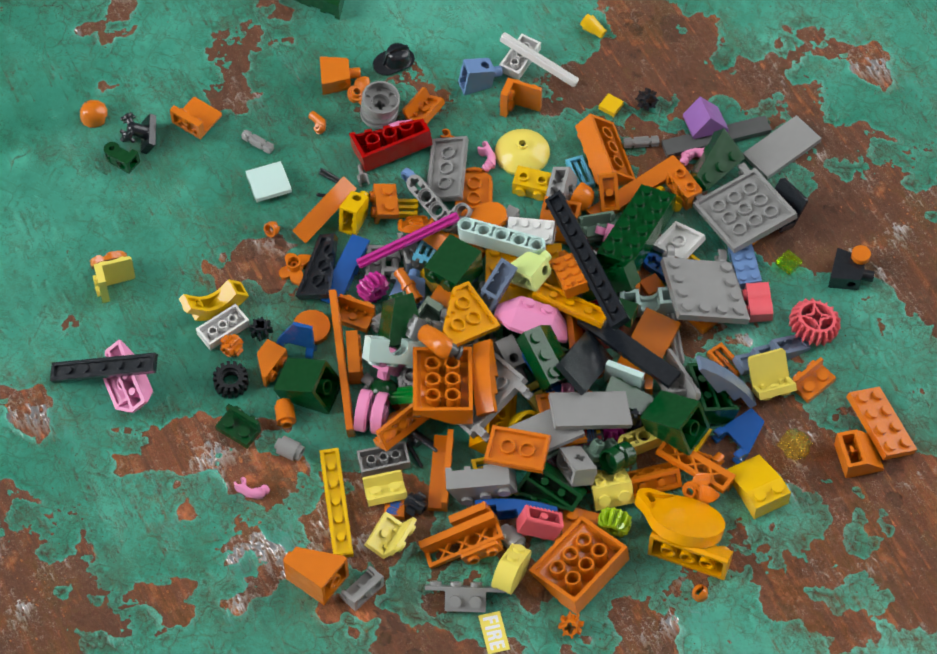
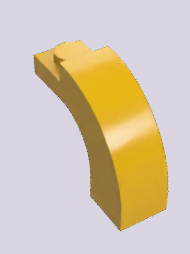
(211, 305)

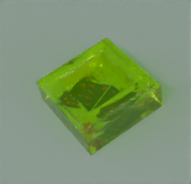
(788, 262)

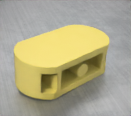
(511, 568)

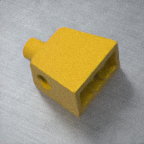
(356, 205)

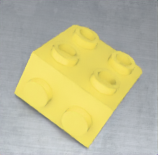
(111, 273)
(770, 374)
(612, 489)
(389, 535)

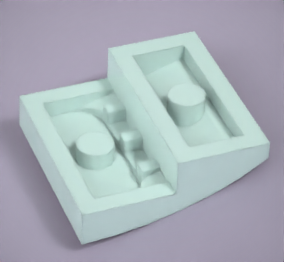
(268, 181)
(628, 375)

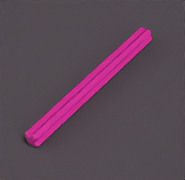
(407, 240)

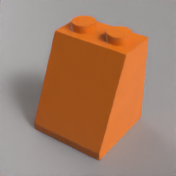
(316, 572)

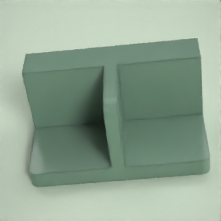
(430, 310)

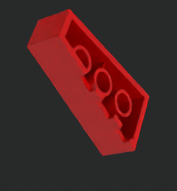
(390, 143)

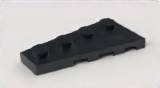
(320, 269)

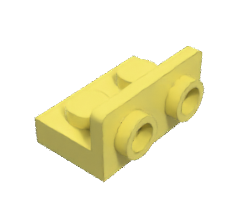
(384, 488)

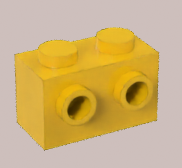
(530, 183)

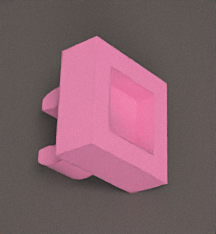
(604, 231)

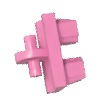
(385, 371)

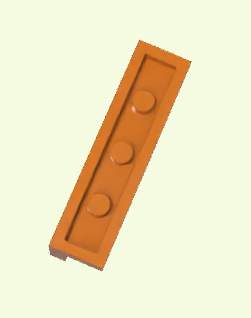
(398, 428)
(442, 459)
(658, 477)
(721, 480)
(457, 534)

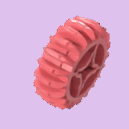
(814, 322)

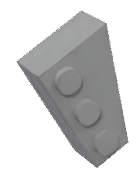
(481, 483)

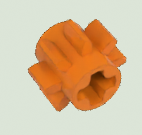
(231, 345)
(566, 627)

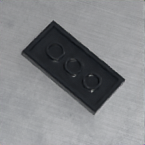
(584, 362)

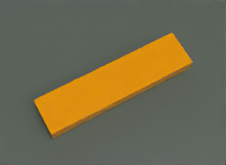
(573, 306)

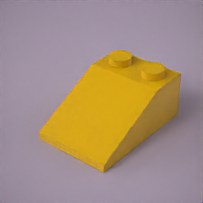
(759, 486)

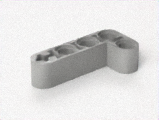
(435, 202)

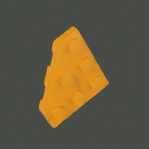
(467, 316)

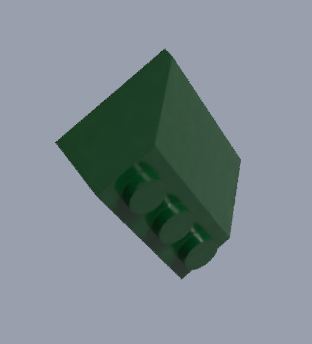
(542, 354)

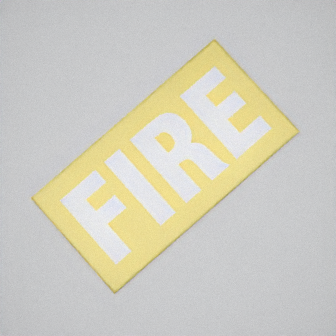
(494, 632)

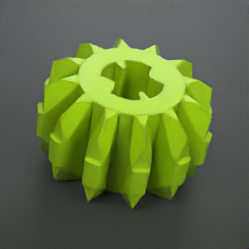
(614, 521)

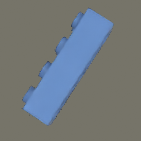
(745, 266)

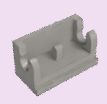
(407, 254)
(363, 588)

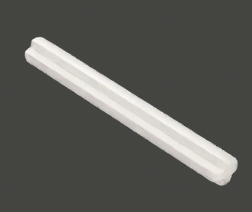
(539, 59)

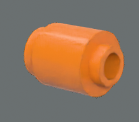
(285, 413)

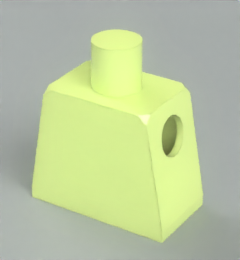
(532, 270)

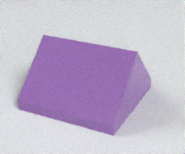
(703, 118)

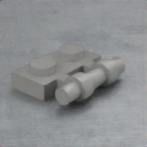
(380, 265)

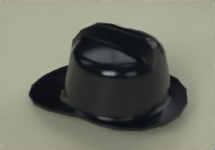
(393, 59)

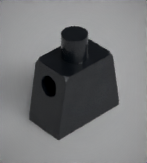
(847, 273)

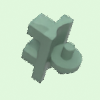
(595, 448)

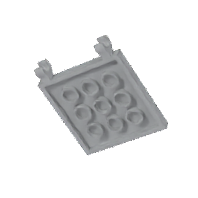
(744, 209)
(704, 289)
(508, 385)

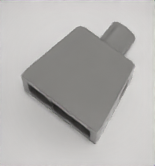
(509, 351)

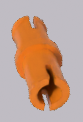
(407, 284)

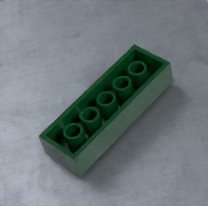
(638, 227)

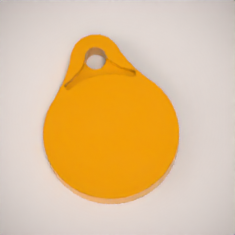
(681, 518)

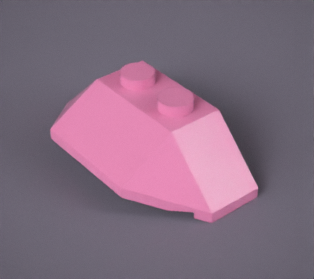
(525, 313)
(127, 392)

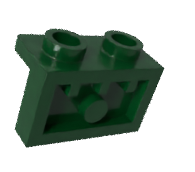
(239, 426)

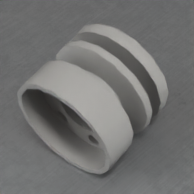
(379, 104)

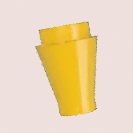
(592, 25)

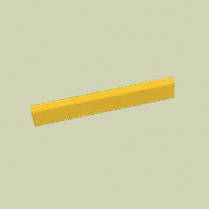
(336, 502)

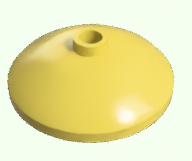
(511, 154)

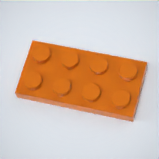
(881, 423)

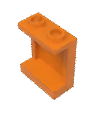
(487, 550)

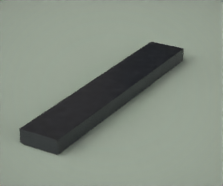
(634, 352)
(104, 367)

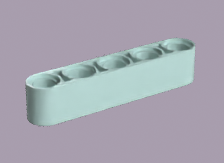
(499, 238)

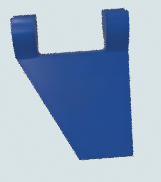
(299, 335)
(742, 431)

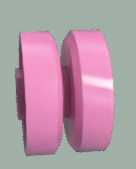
(371, 411)

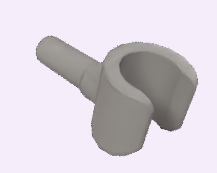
(362, 177)
(367, 380)

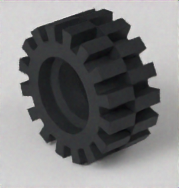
(230, 389)

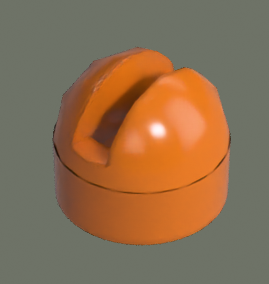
(268, 231)
(702, 596)

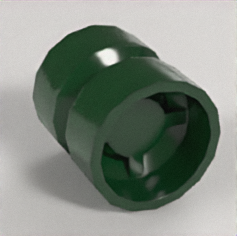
(617, 457)

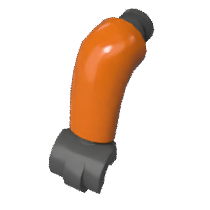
(433, 338)

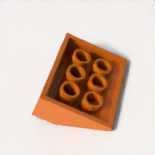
(443, 386)
(580, 564)

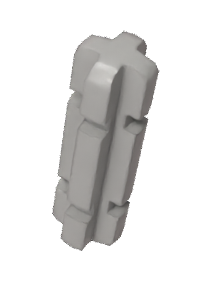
(257, 141)
(643, 141)

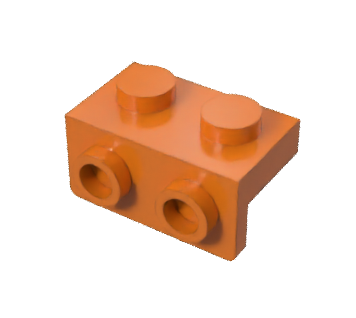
(423, 106)
(384, 202)
(356, 313)

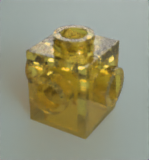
(795, 444)

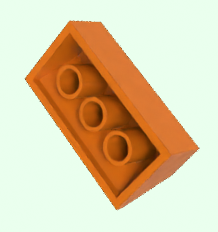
(604, 148)

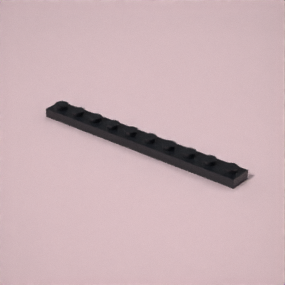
(587, 260)

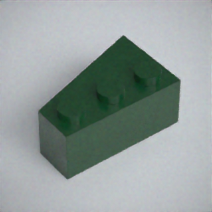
(717, 160)

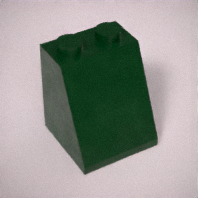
(454, 264)
(396, 315)
(308, 384)
(676, 421)

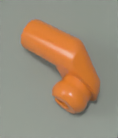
(320, 122)

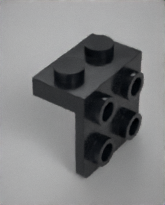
(793, 198)

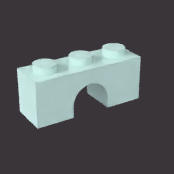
(658, 302)
(377, 351)

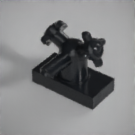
(145, 131)

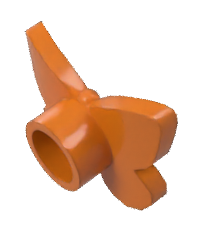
(294, 267)

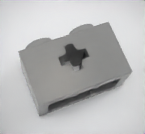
(562, 179)
(576, 466)

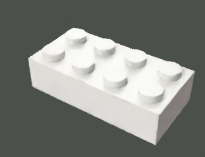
(516, 64)
(542, 228)
(227, 322)

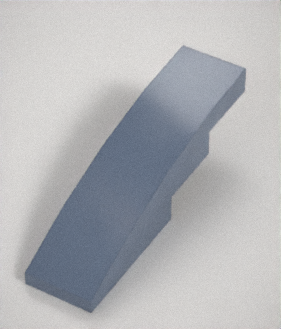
(497, 283)
(792, 346)
(724, 379)

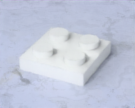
(682, 238)

